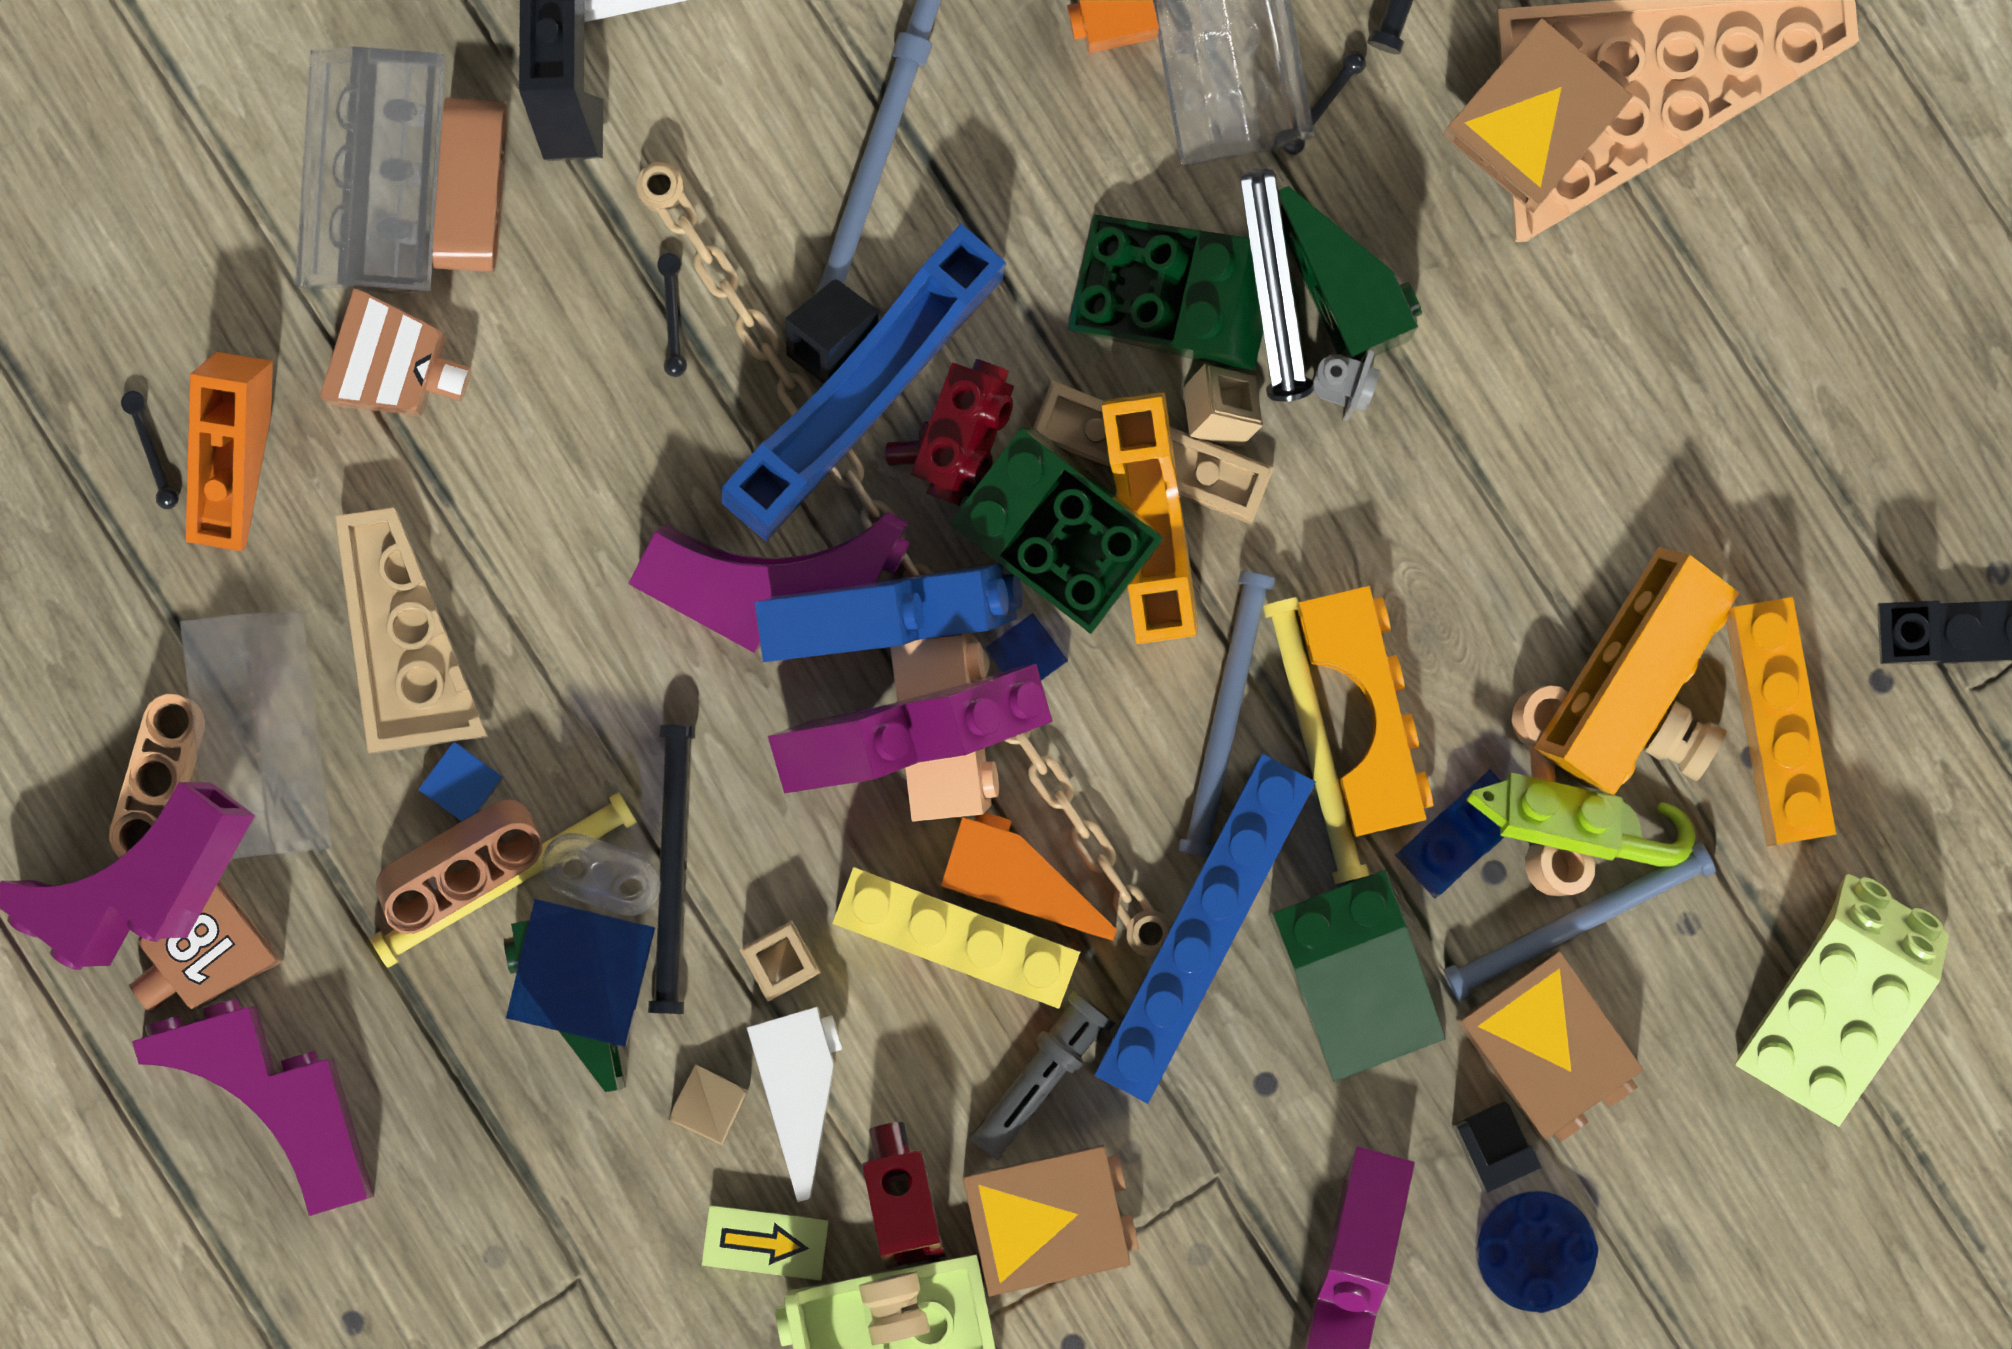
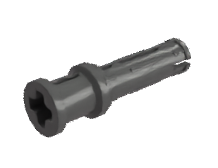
(1058, 1052)

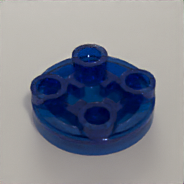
(1536, 1251)

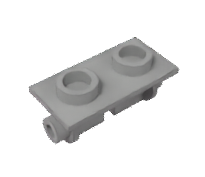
(1346, 382)

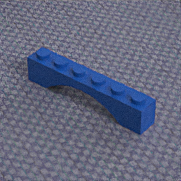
(865, 385)
(1204, 928)

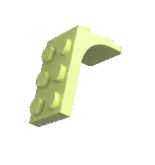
(1848, 1000)
(836, 1318)

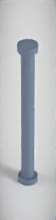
(1226, 713)
(1578, 922)

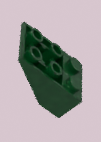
(1169, 291)
(1057, 528)

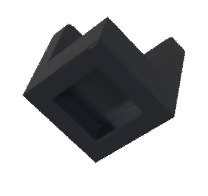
(828, 329)
(1496, 1147)

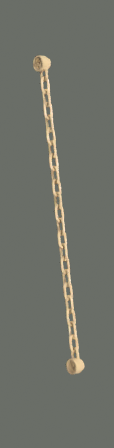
(669, 201)

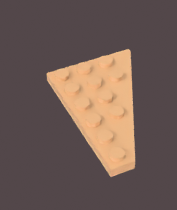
(1686, 71)

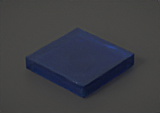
(580, 972)

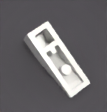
(797, 1079)

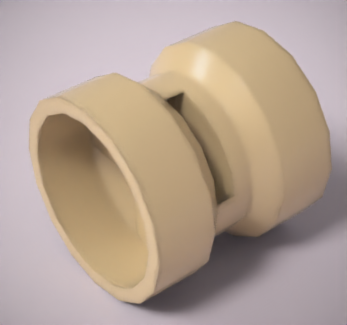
(1698, 743)
(894, 1308)

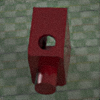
(906, 1223)

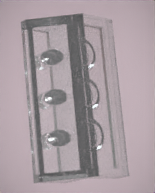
(1232, 77)
(370, 169)
(259, 726)

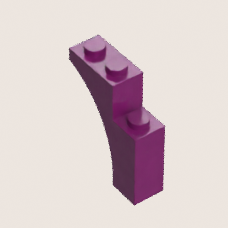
(722, 585)
(910, 731)
(149, 890)
(299, 1106)
(1360, 1251)

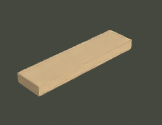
(1204, 470)

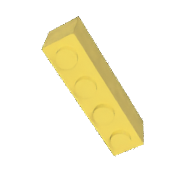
(956, 937)

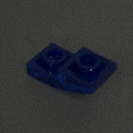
(1451, 841)

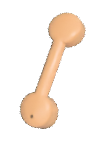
(1548, 868)

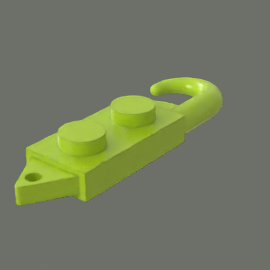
(1579, 820)

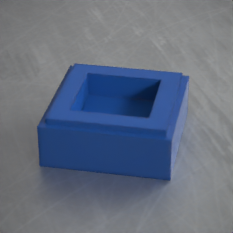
(460, 782)

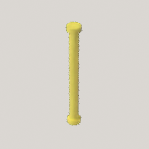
(1315, 740)
(594, 826)

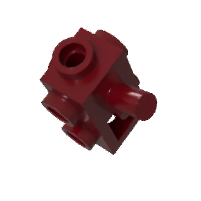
(961, 432)

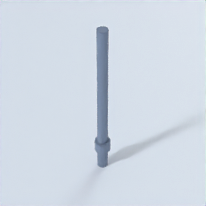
(910, 53)

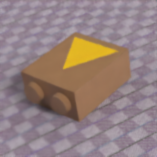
(1539, 113)
(1551, 1047)
(1049, 1219)

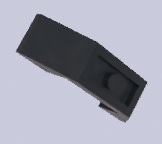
(552, 80)
(1944, 632)

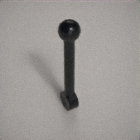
(1353, 63)
(669, 267)
(135, 405)

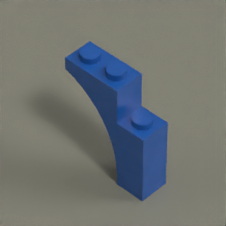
(887, 612)

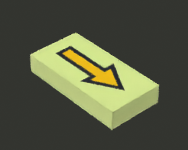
(765, 1242)

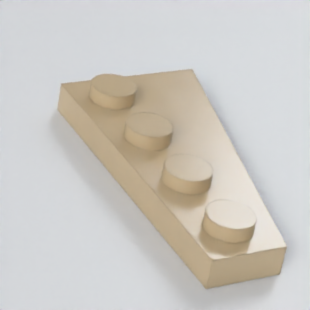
(401, 650)

